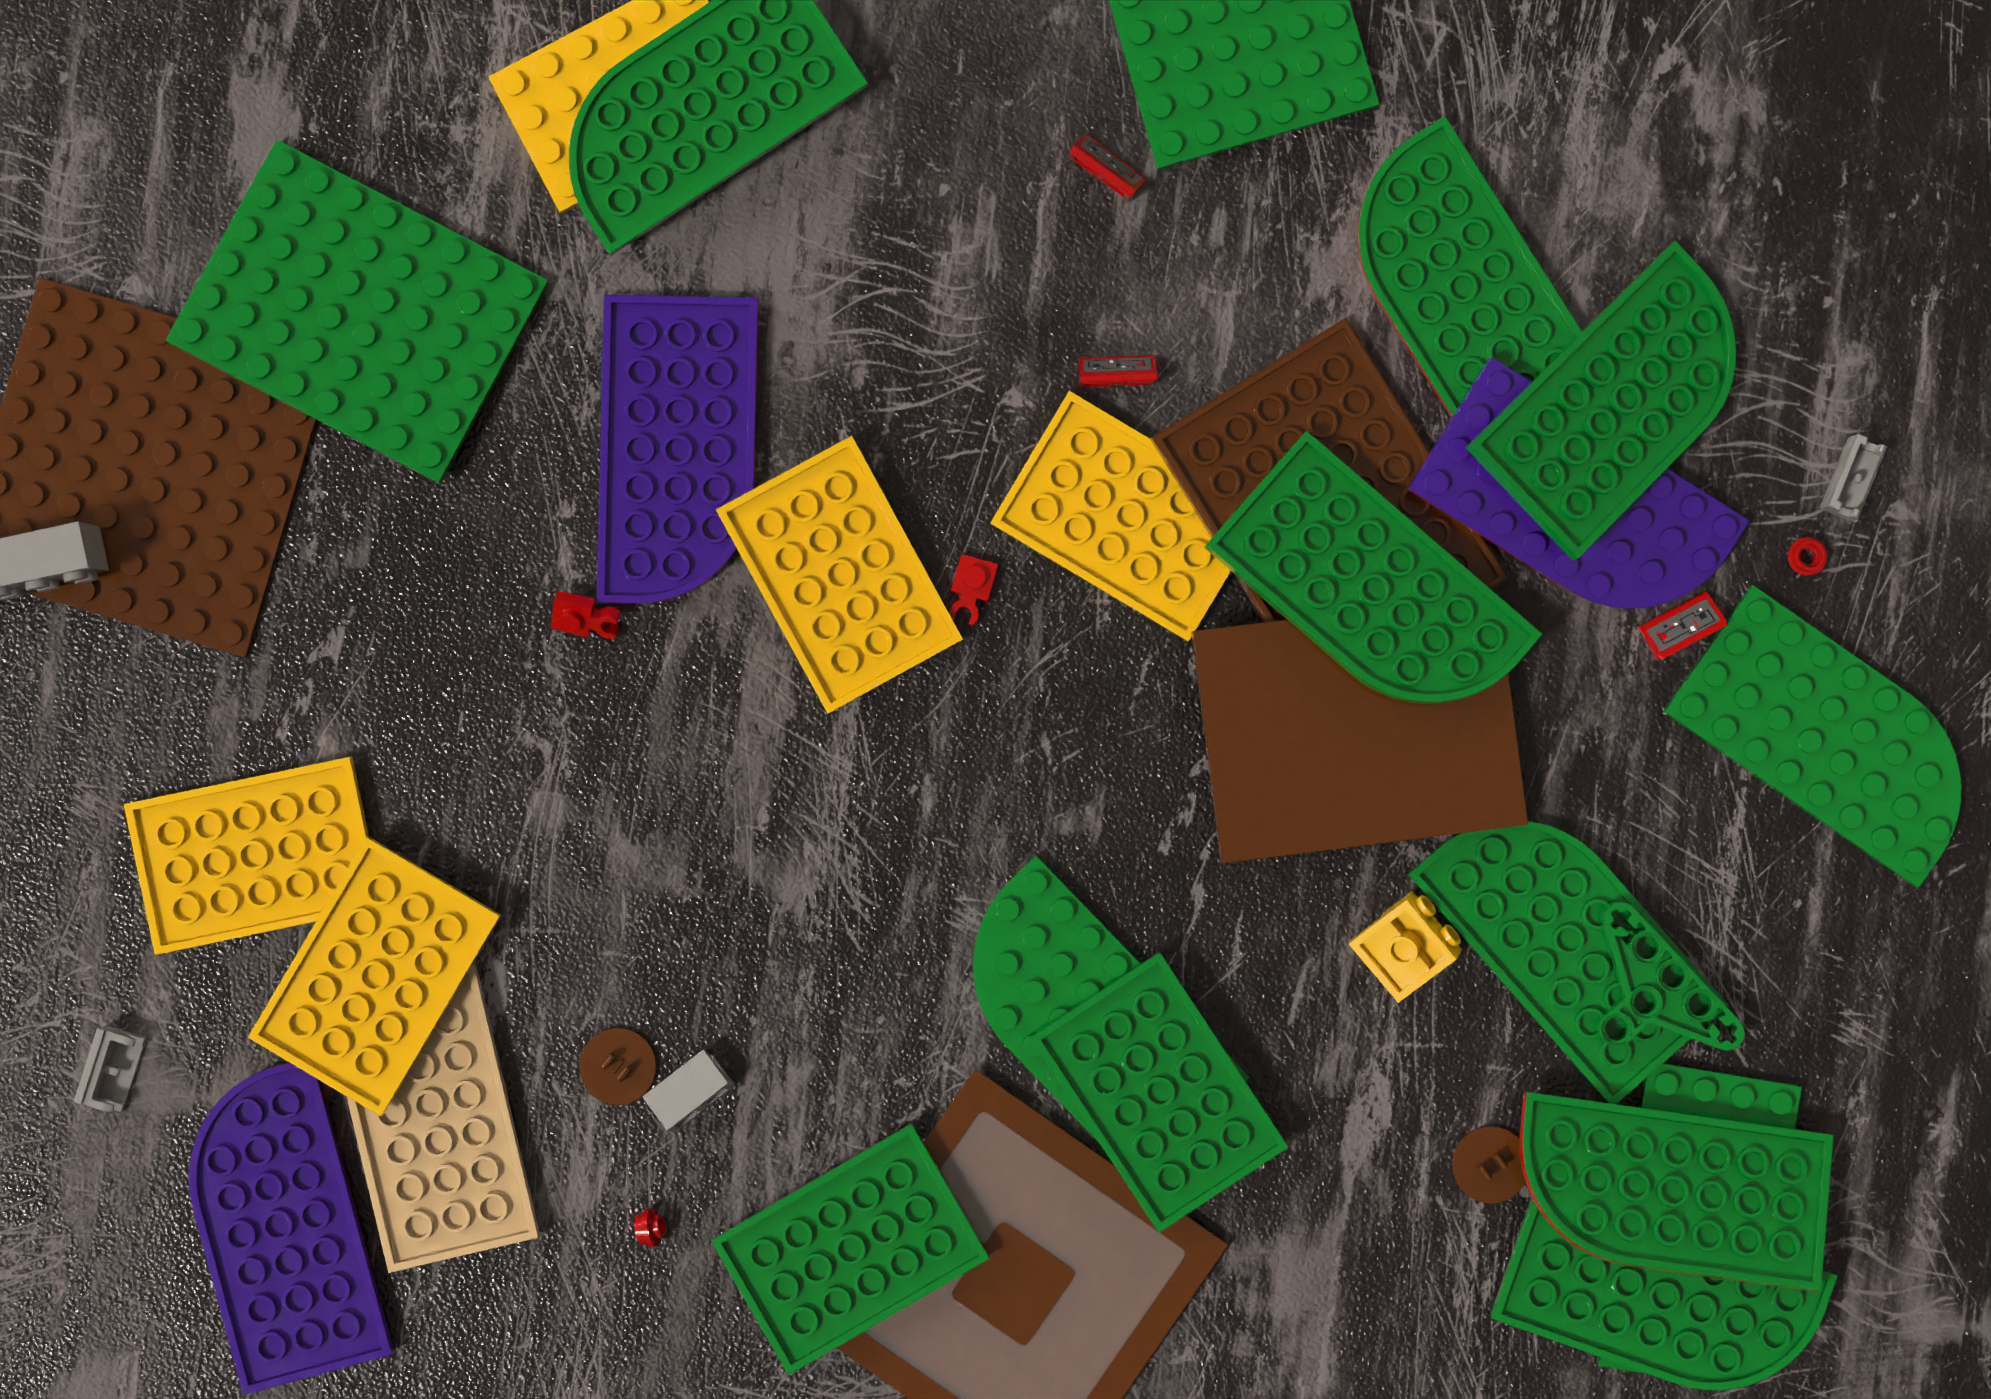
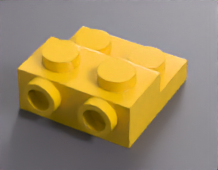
(1407, 945)

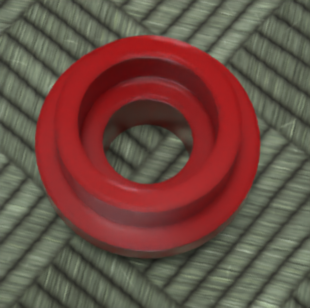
(1816, 548)
(649, 1227)

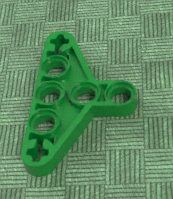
(1645, 974)

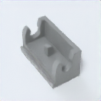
(1853, 478)
(110, 1069)
(688, 1091)

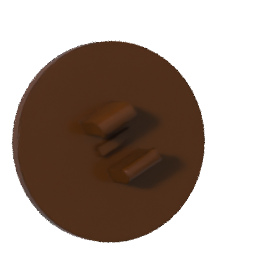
(617, 1066)
(1488, 1165)

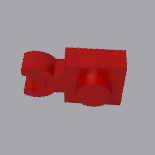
(973, 582)
(579, 616)

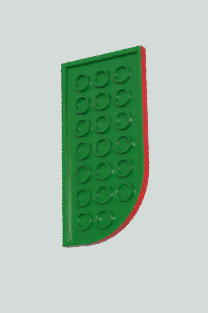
(1455, 268)
(1680, 1189)

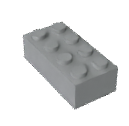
(51, 555)

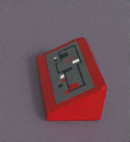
(1107, 167)
(1117, 371)
(1682, 626)

